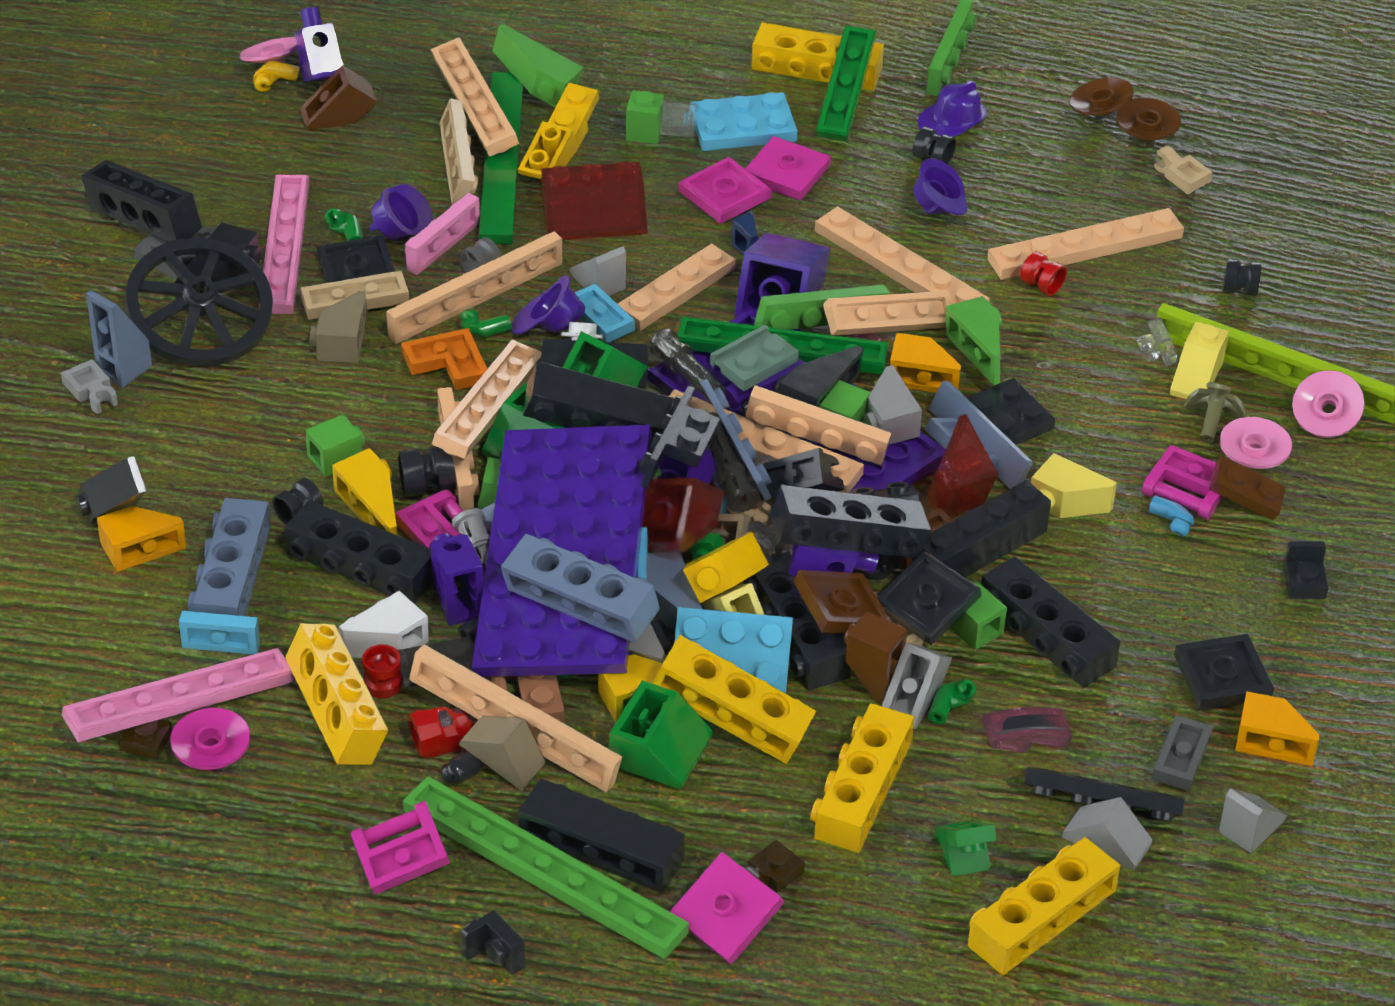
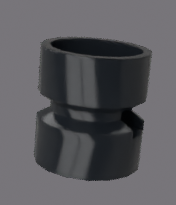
(426, 471)

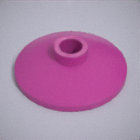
(210, 738)

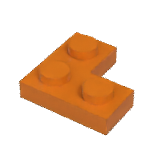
(448, 350)

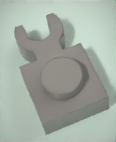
(90, 383)

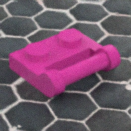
(1187, 472)
(425, 522)
(404, 856)

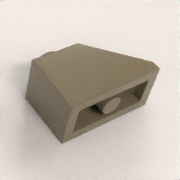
(341, 330)

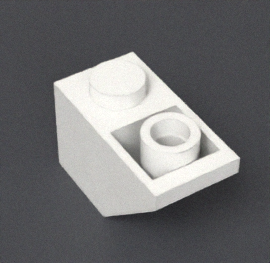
(389, 622)

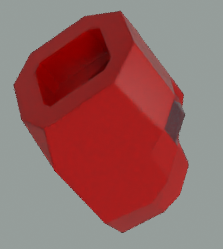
(438, 730)

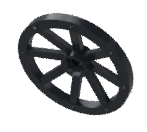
(202, 304)

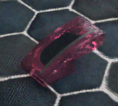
(1020, 727)

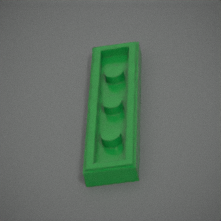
(846, 83)

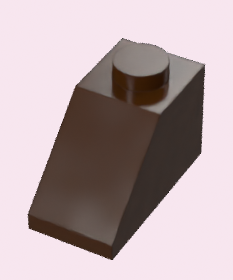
(338, 101)
(874, 652)

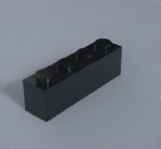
(590, 401)
(991, 529)
(603, 835)

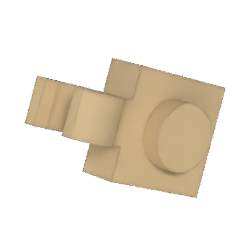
(1183, 172)

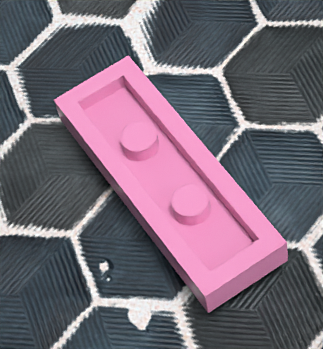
(442, 234)

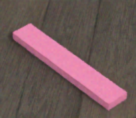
(285, 240)
(177, 694)

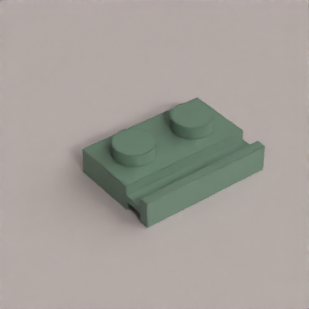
(754, 357)

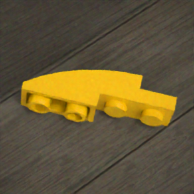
(563, 133)

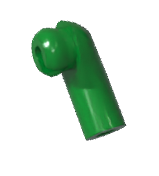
(483, 327)
(950, 697)

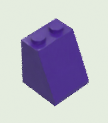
(778, 268)

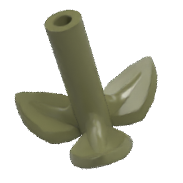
(1215, 398)

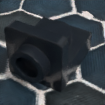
(1305, 570)
(498, 940)

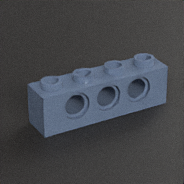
(232, 558)
(580, 587)

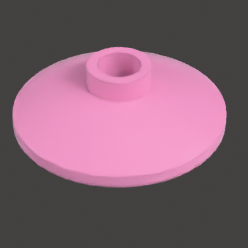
(270, 50)
(1325, 389)
(1255, 442)

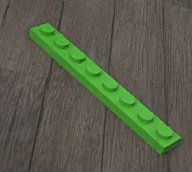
(550, 869)

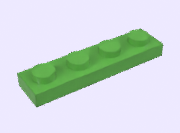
(950, 47)
(805, 308)

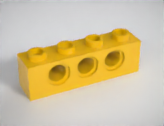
(805, 54)
(336, 694)
(735, 699)
(862, 778)
(1043, 905)

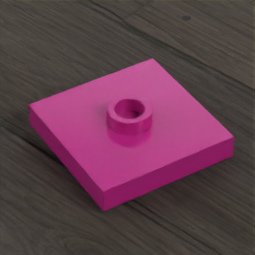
(788, 167)
(724, 190)
(727, 907)

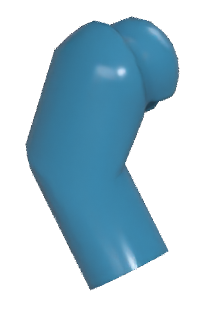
(1173, 511)

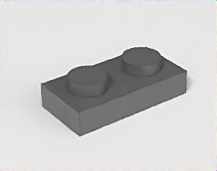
(1182, 753)

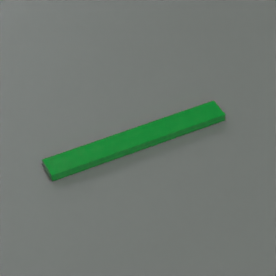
(502, 168)

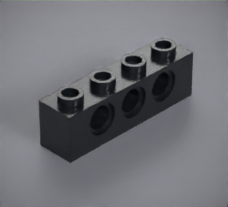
(141, 201)
(849, 521)
(359, 551)
(1052, 622)
(814, 655)

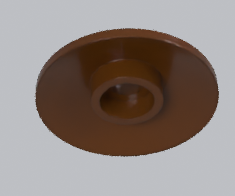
(1101, 96)
(1148, 119)

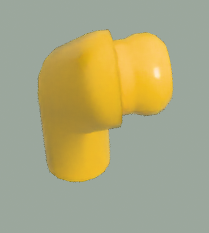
(273, 71)

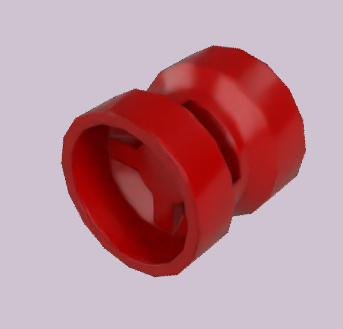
(1041, 272)
(382, 671)

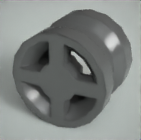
(482, 253)

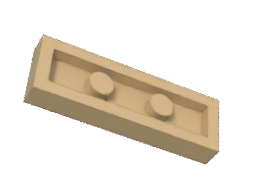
(380, 289)

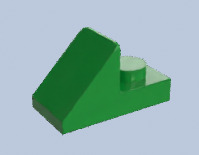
(966, 845)

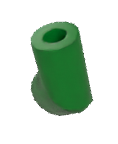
(344, 224)

